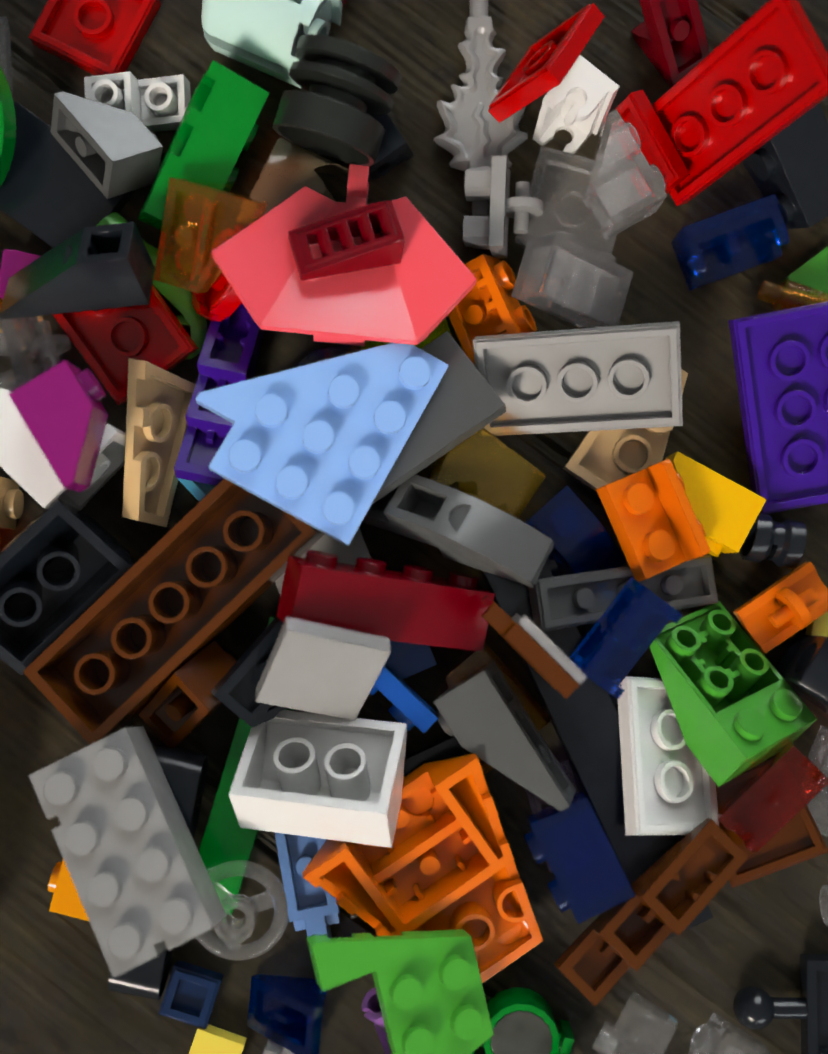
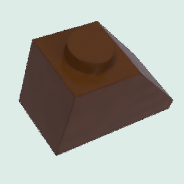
(187, 696)

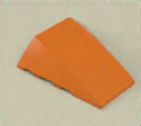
(443, 868)

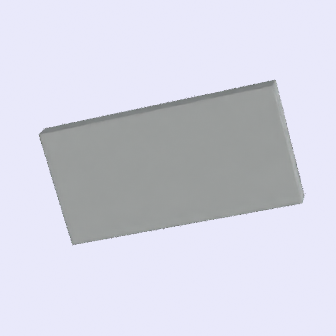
(584, 378)

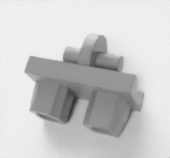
(493, 185)

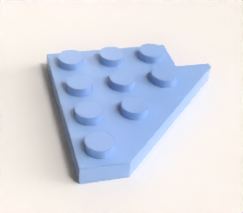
(324, 431)

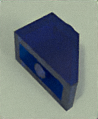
(577, 535)

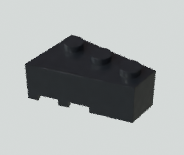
(795, 169)

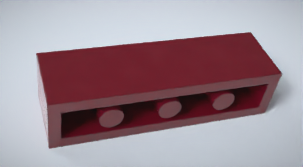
(386, 603)

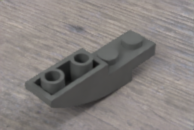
(463, 529)

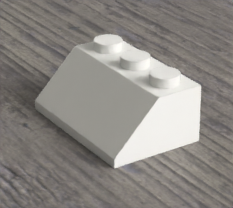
(322, 778)

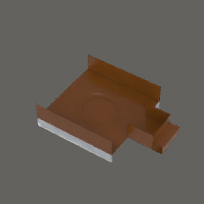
(535, 649)

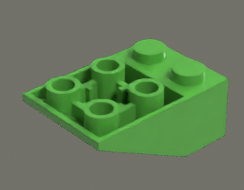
(726, 693)

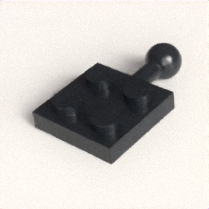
(757, 1009)

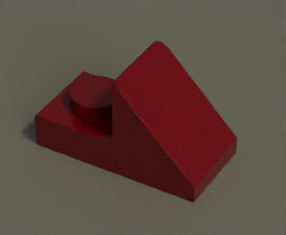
(672, 37)

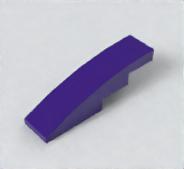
(225, 359)

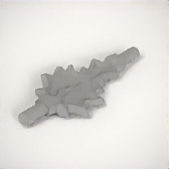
(469, 128)

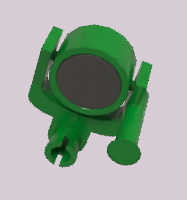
(525, 1025)

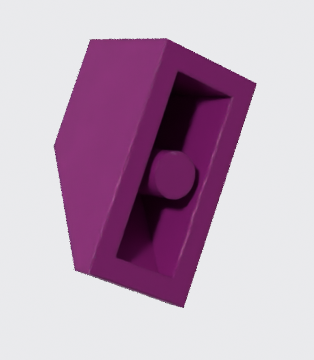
(65, 420)

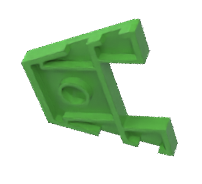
(423, 984)

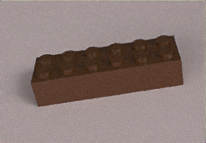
(167, 608)

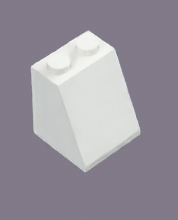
(31, 470)

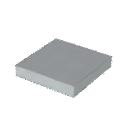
(322, 669)

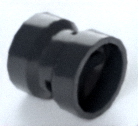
(775, 541)

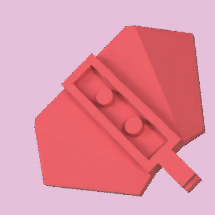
(373, 304)

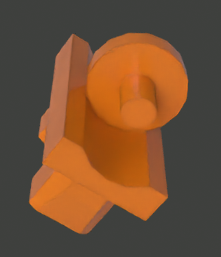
(784, 607)

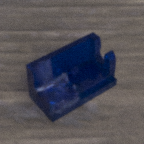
(731, 242)
(622, 636)

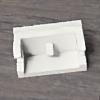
(576, 105)

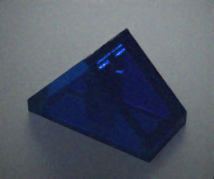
(288, 1011)

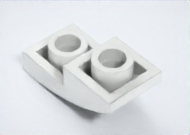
(155, 101)

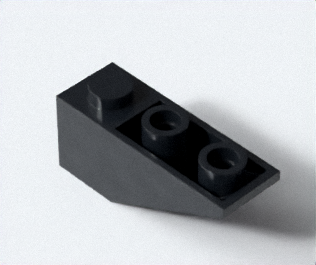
(83, 273)

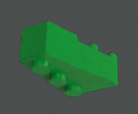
(209, 137)

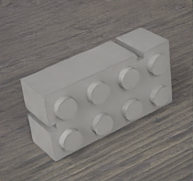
(128, 849)

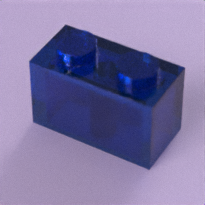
(580, 858)

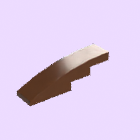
(664, 902)

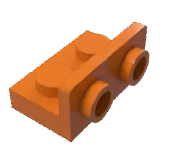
(489, 305)
(653, 520)

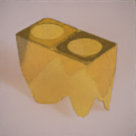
(489, 472)

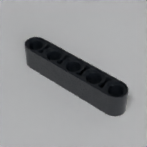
(186, 776)

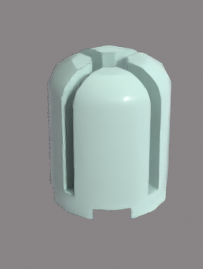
(266, 31)

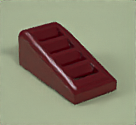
(361, 222)

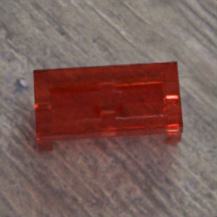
(773, 798)

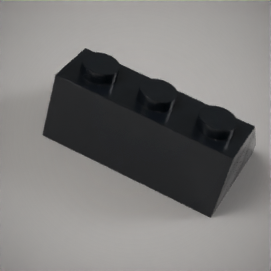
(52, 579)

